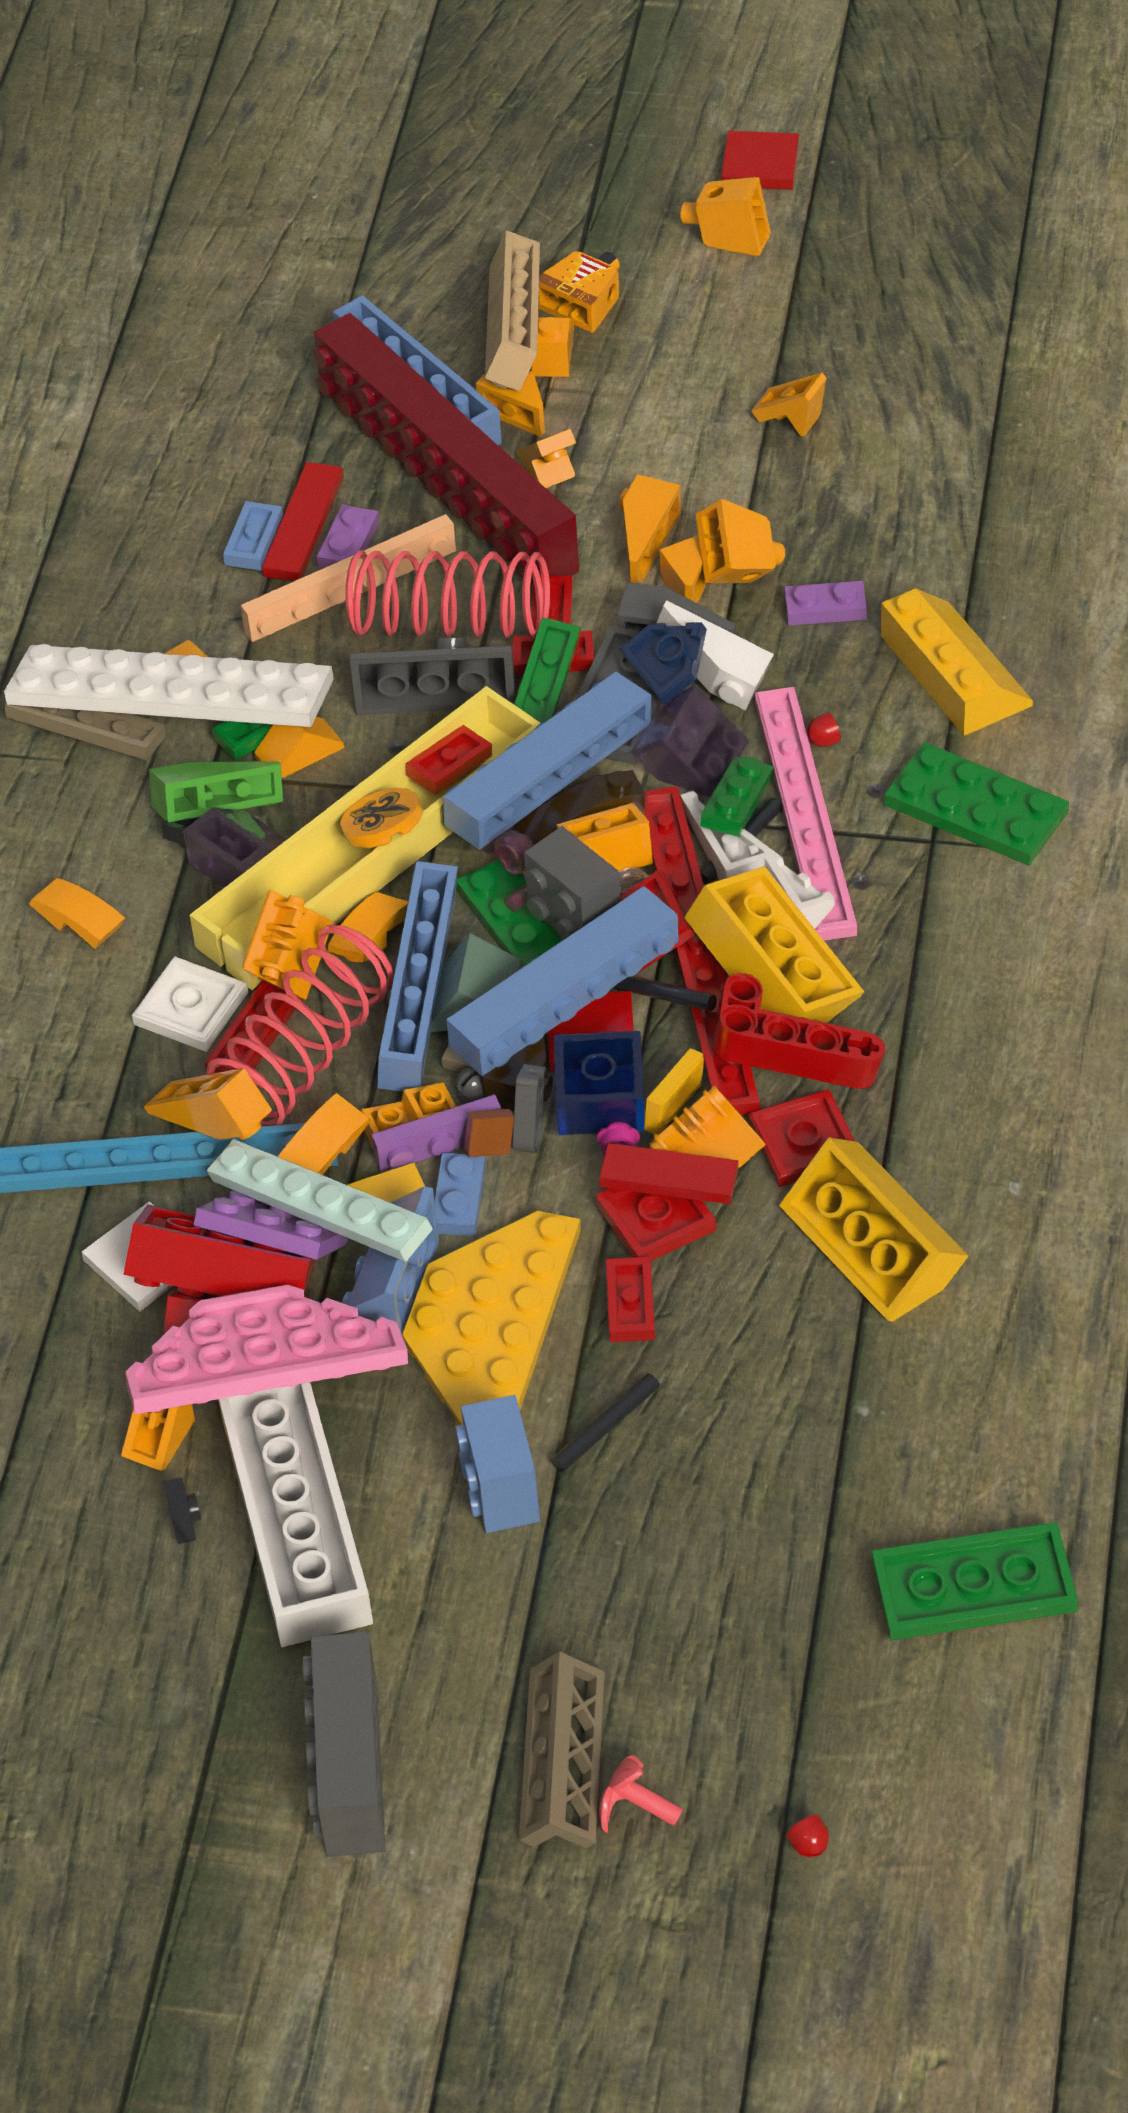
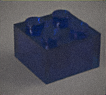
(598, 1081)

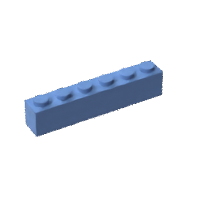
(433, 370)
(546, 760)
(417, 977)
(562, 981)

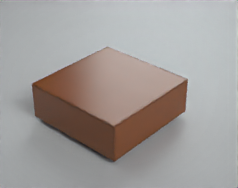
(488, 1132)

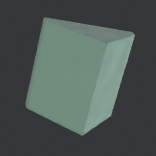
(468, 975)

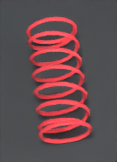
(477, 601)
(317, 1020)

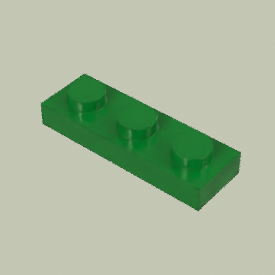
(547, 669)
(737, 796)

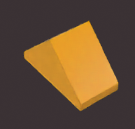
(683, 568)
(298, 745)
(157, 1435)

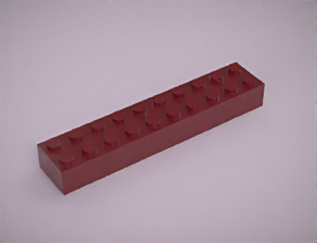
(443, 448)

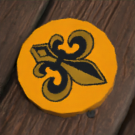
(380, 816)

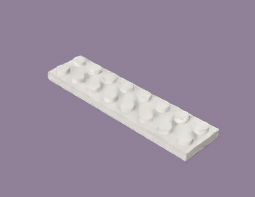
(170, 685)

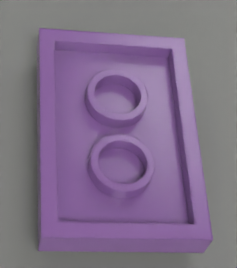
(267, 1225)

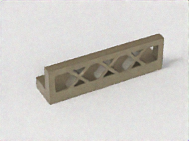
(552, 1743)

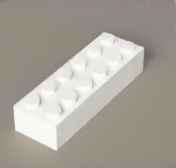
(296, 1513)

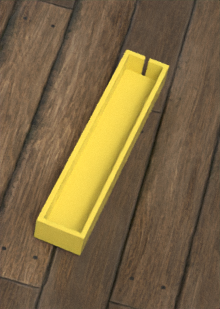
(329, 870)

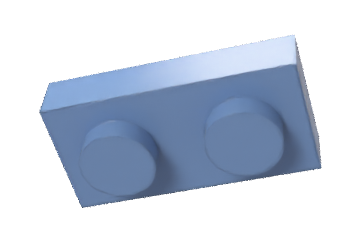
(253, 535)
(459, 1193)

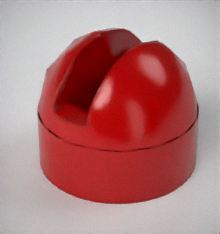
(823, 731)
(809, 1836)

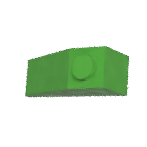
(196, 787)

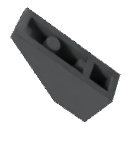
(644, 602)

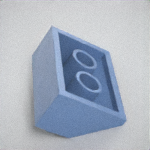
(389, 1285)

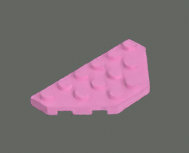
(259, 1345)

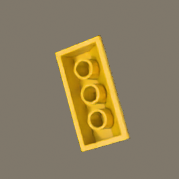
(950, 661)
(762, 933)
(872, 1229)

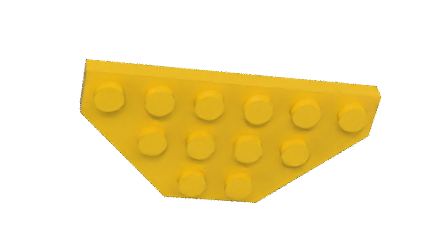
(489, 1310)

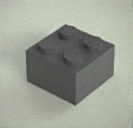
(568, 882)

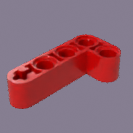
(789, 1042)

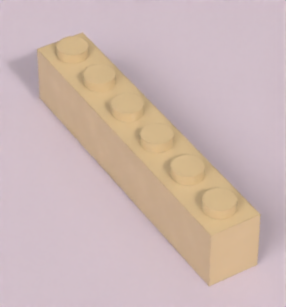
(512, 311)

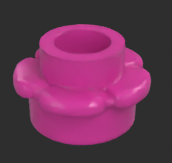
(617, 1133)

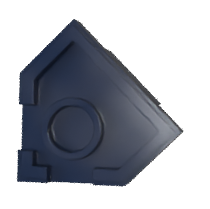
(667, 656)

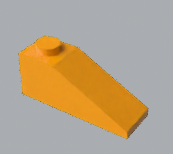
(649, 516)
(213, 1104)

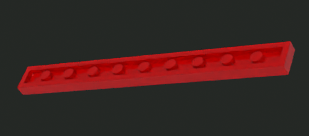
(699, 968)

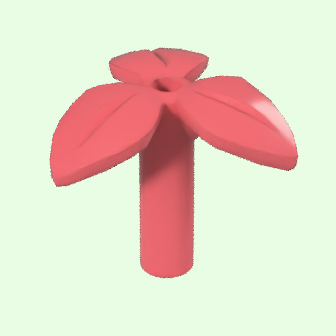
(624, 1787)

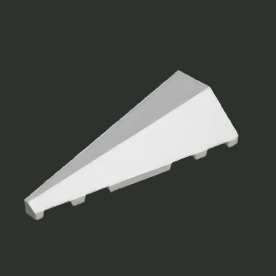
(745, 853)

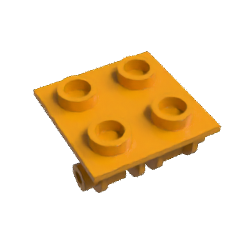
(279, 939)
(710, 1129)

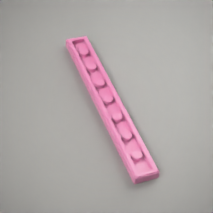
(804, 806)

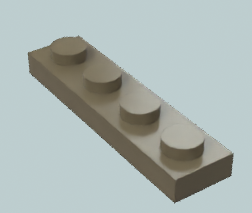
(105, 729)

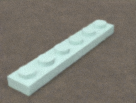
(320, 1200)

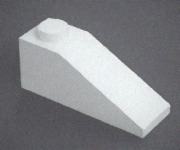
(728, 663)

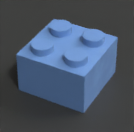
(497, 1464)

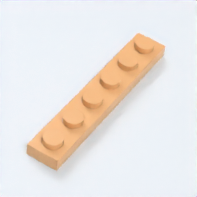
(327, 586)

